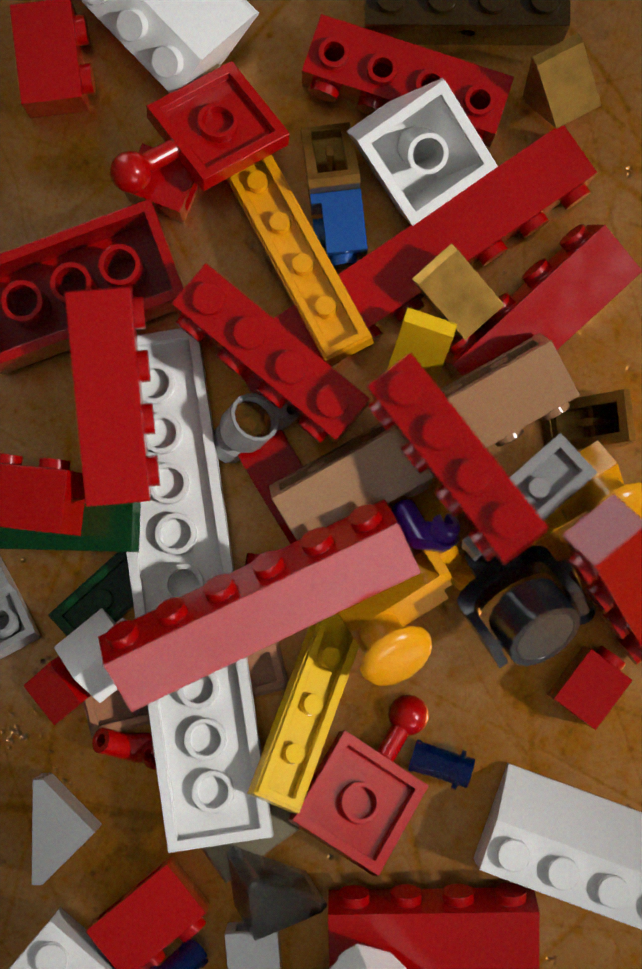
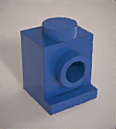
(341, 226)

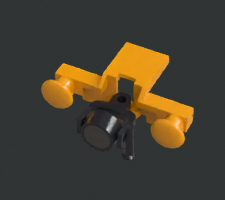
(528, 621)

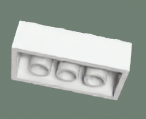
(176, 37)
(565, 844)

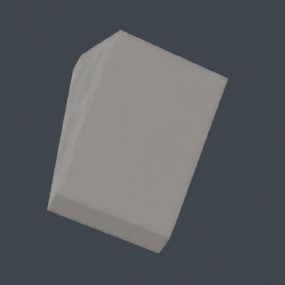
(58, 826)

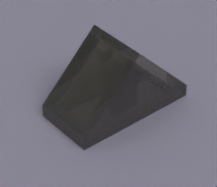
(271, 893)

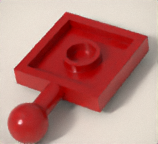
(210, 126)
(359, 794)

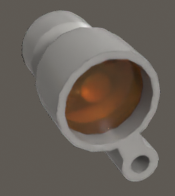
(249, 426)

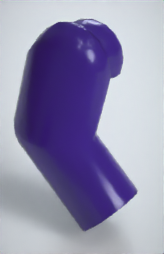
(426, 535)

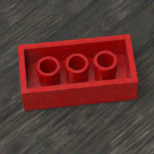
(101, 253)

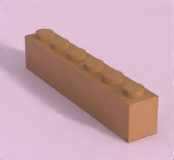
(371, 467)

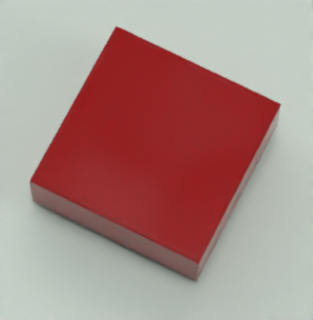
(56, 690)

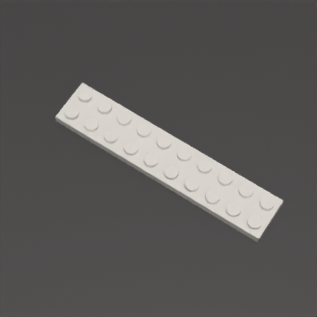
(209, 729)

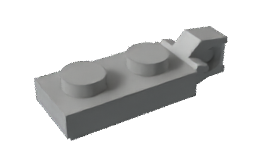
(548, 480)

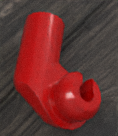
(125, 746)

